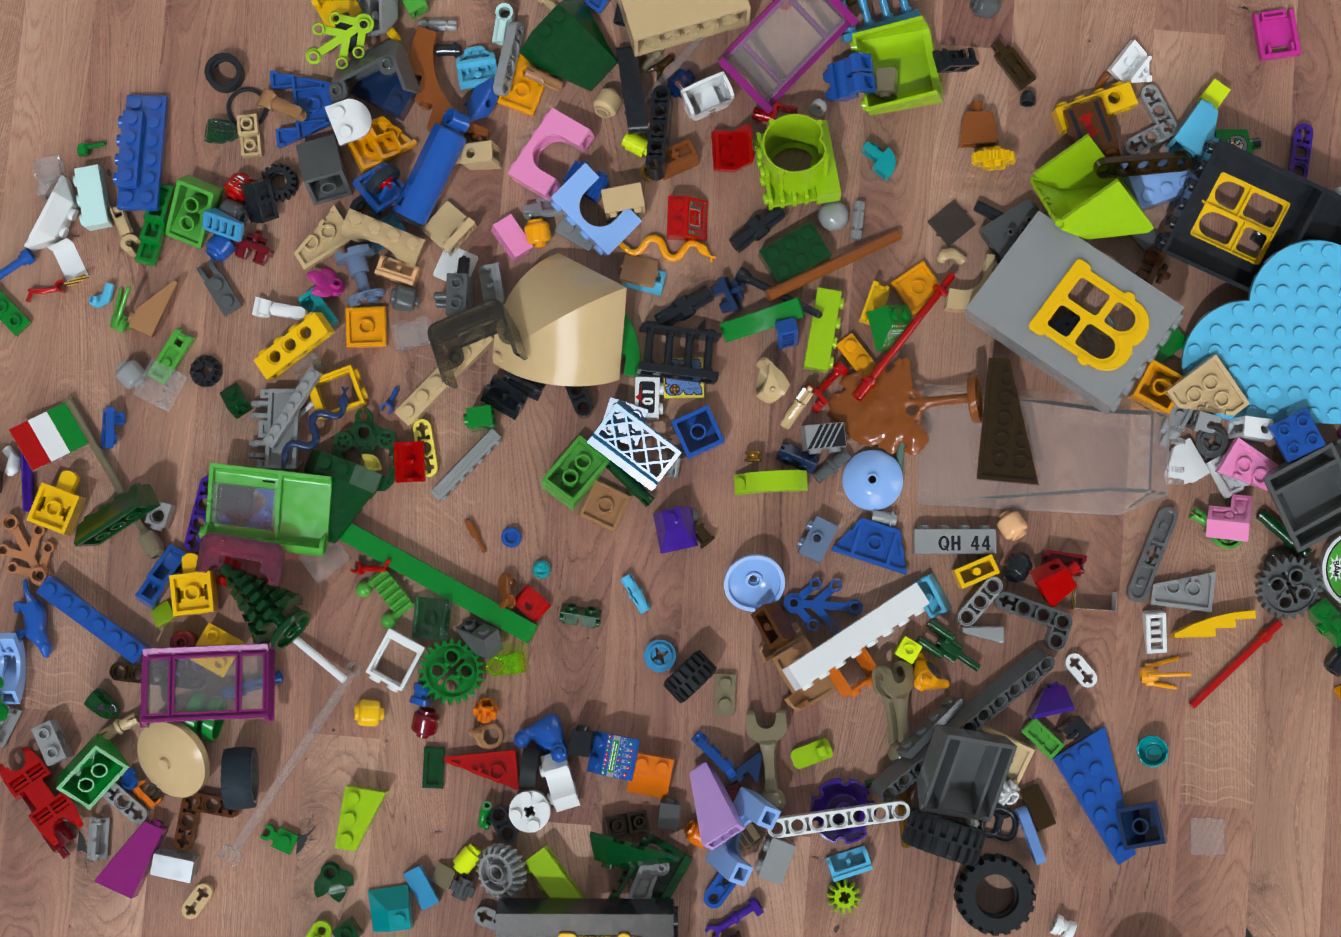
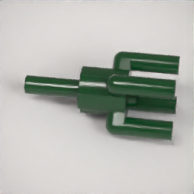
(946, 646)

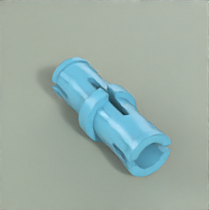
(635, 593)

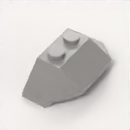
(383, 14)

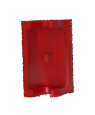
(409, 461)

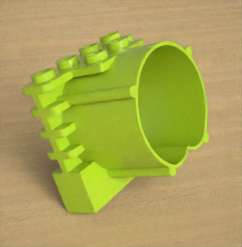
(787, 187)

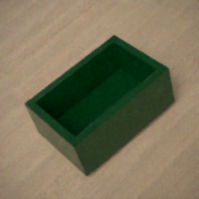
(794, 253)

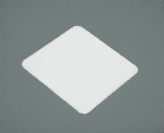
(449, 263)

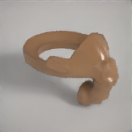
(478, 734)

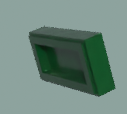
(433, 767)

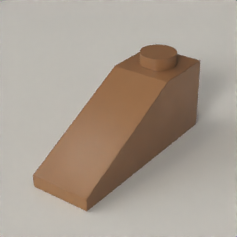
(151, 312)

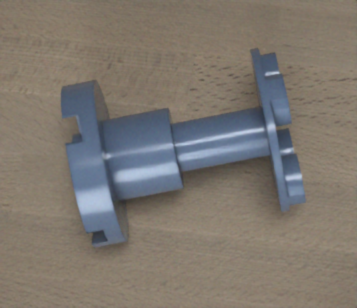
(357, 265)

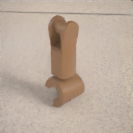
(273, 102)

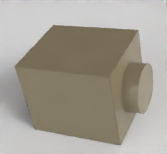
(886, 82)

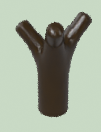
(659, 67)

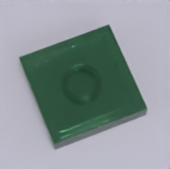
(431, 618)

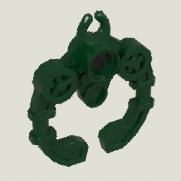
(378, 436)

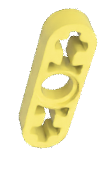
(428, 432)

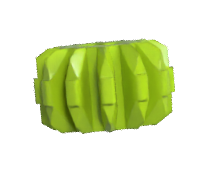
(850, 898)

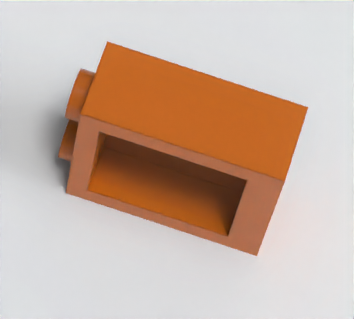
(867, 665)

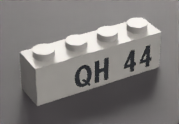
(953, 540)

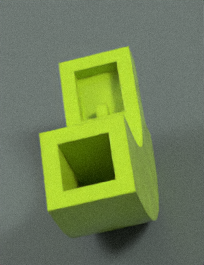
(771, 482)

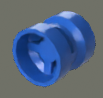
(419, 696)

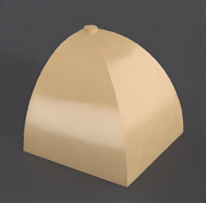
(567, 325)

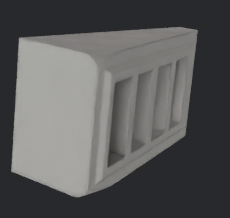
(991, 633)

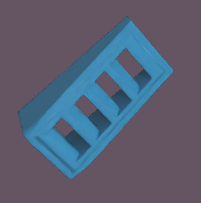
(211, 223)

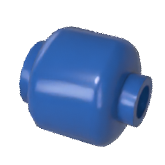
(219, 247)

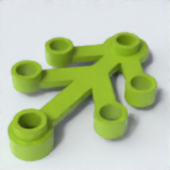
(342, 37)

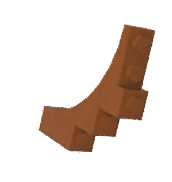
(423, 62)

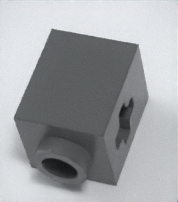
(669, 814)

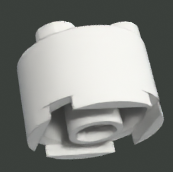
(518, 813)

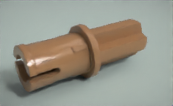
(542, 78)

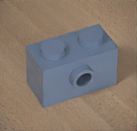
(817, 539)

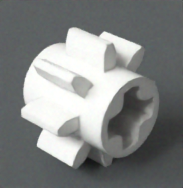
(1009, 793)

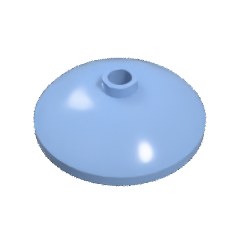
(887, 485)
(753, 593)

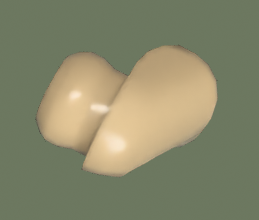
(950, 253)

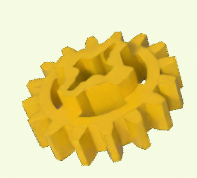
(993, 158)

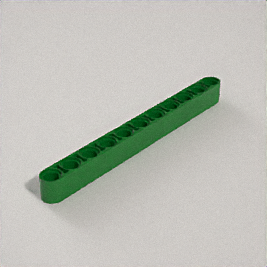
(439, 583)

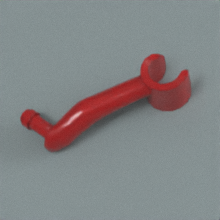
(45, 290)
(370, 568)

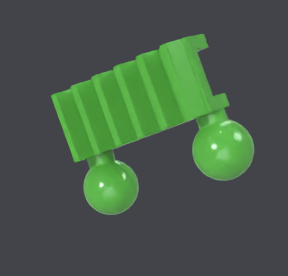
(391, 593)

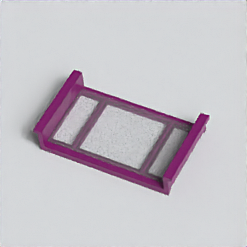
(784, 46)
(207, 683)

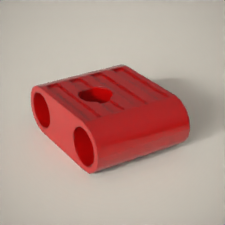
(531, 603)

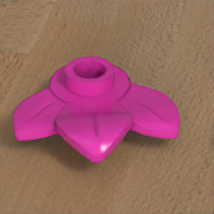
(326, 283)

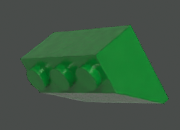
(92, 772)

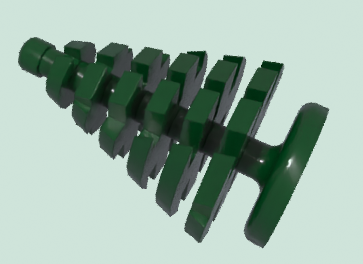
(267, 607)

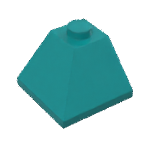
(391, 908)

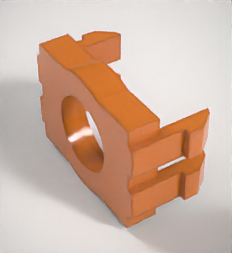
(144, 798)

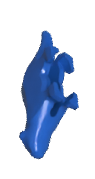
(34, 621)

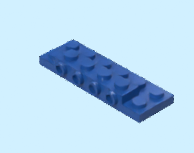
(140, 152)

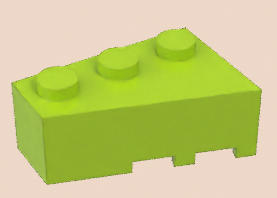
(357, 814)

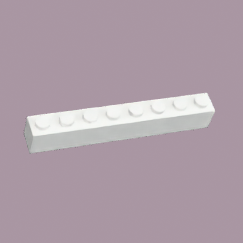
(855, 637)

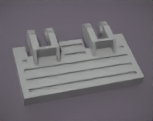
(276, 401)

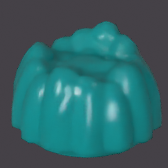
(541, 569)

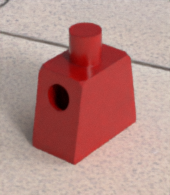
(1055, 580)

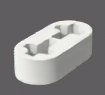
(1083, 667)

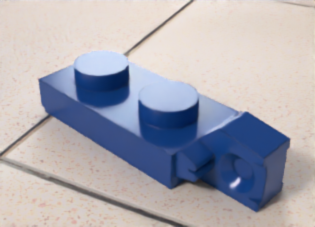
(712, 753)

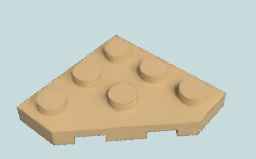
(1208, 389)

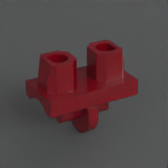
(262, 253)

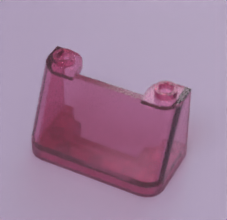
(218, 546)

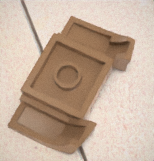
(785, 656)

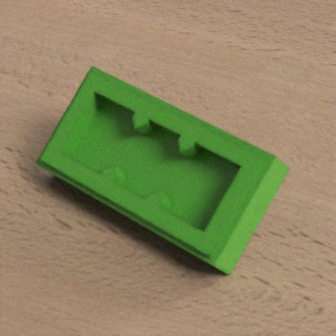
(1042, 738)

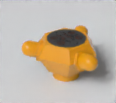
(928, 675)

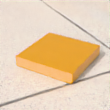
(915, 287)
(366, 327)

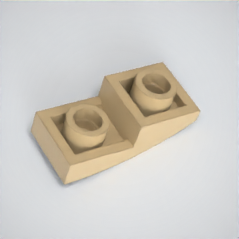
(249, 136)

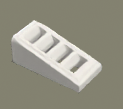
(1147, 623)

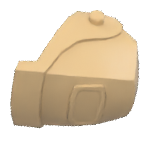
(770, 381)

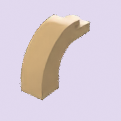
(957, 299)

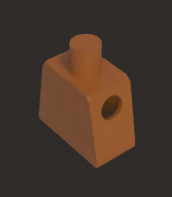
(977, 128)

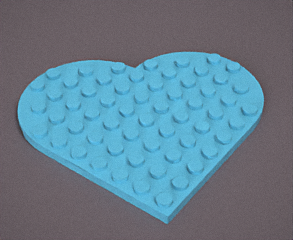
(1283, 338)

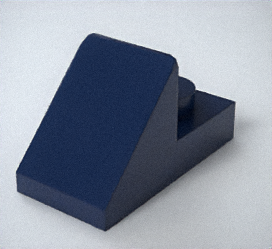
(751, 765)

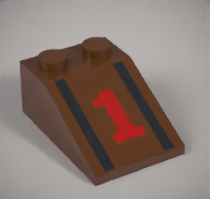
(1093, 120)

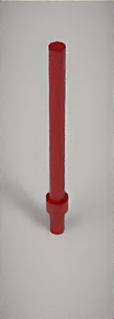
(1263, 637)

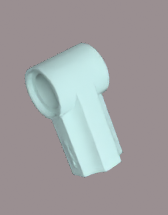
(501, 23)

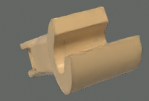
(125, 230)

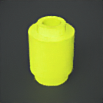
(635, 144)
(466, 859)

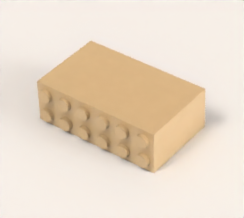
(667, 23)

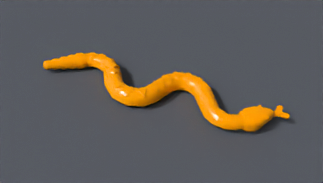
(701, 248)

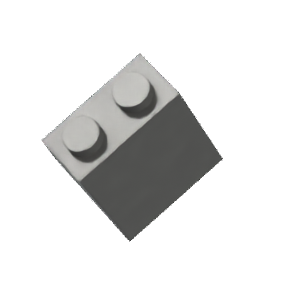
(323, 169)

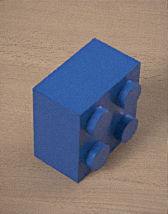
(697, 432)

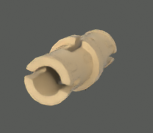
(120, 726)

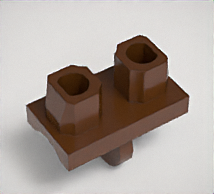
(1155, 260)

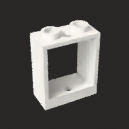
(405, 641)

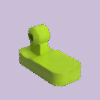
(811, 753)

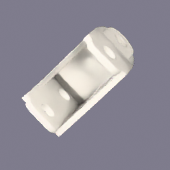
(707, 96)

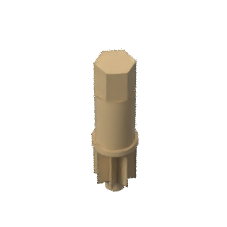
(797, 406)

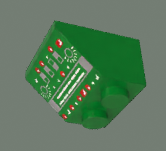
(888, 324)

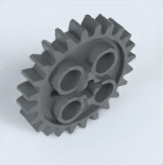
(1306, 578)

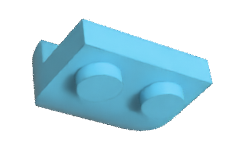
(475, 67)

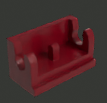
(1066, 558)

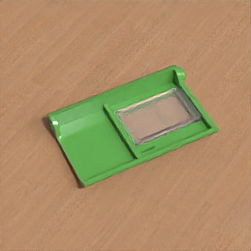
(285, 511)

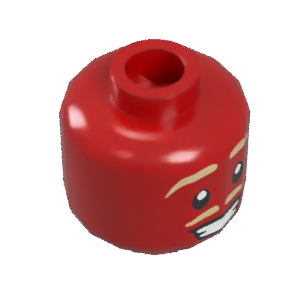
(233, 186)

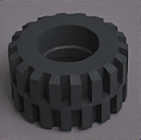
(690, 676)

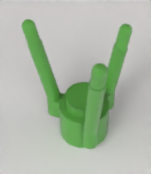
(119, 321)

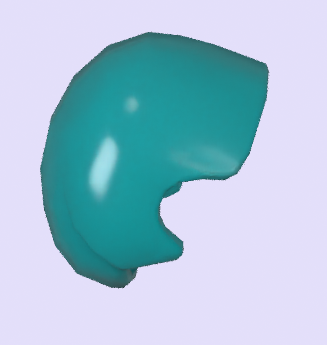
(1152, 751)

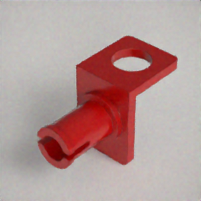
(761, 115)

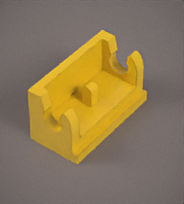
(876, 298)

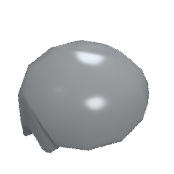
(833, 216)

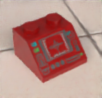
(687, 218)

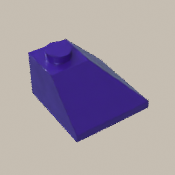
(675, 529)
(1050, 701)

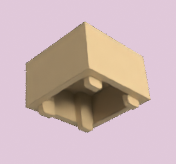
(623, 198)

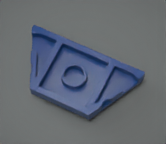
(874, 545)

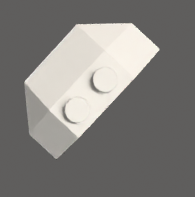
(55, 217)

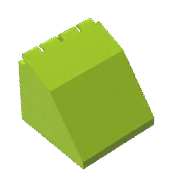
(1082, 200)

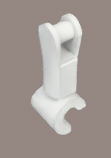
(266, 308)

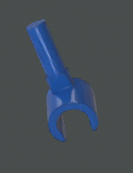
(390, 401)

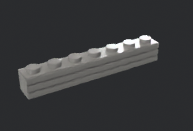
(292, 408)
(466, 465)

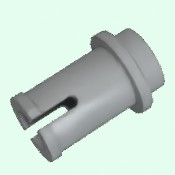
(673, 471)
(884, 517)

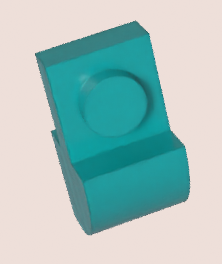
(884, 162)

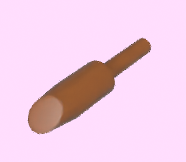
(1102, 80)
(474, 533)

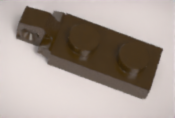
(1013, 65)

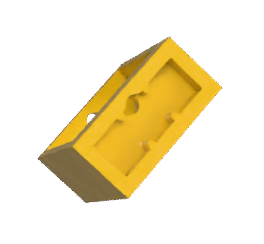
(316, 396)

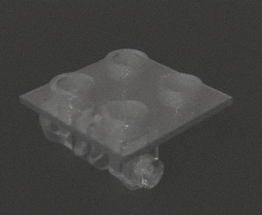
(160, 385)

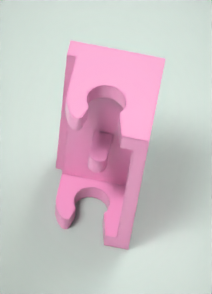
(511, 238)

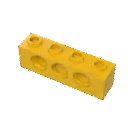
(1120, 91)
(320, 331)

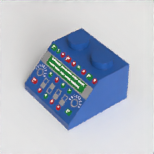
(613, 755)

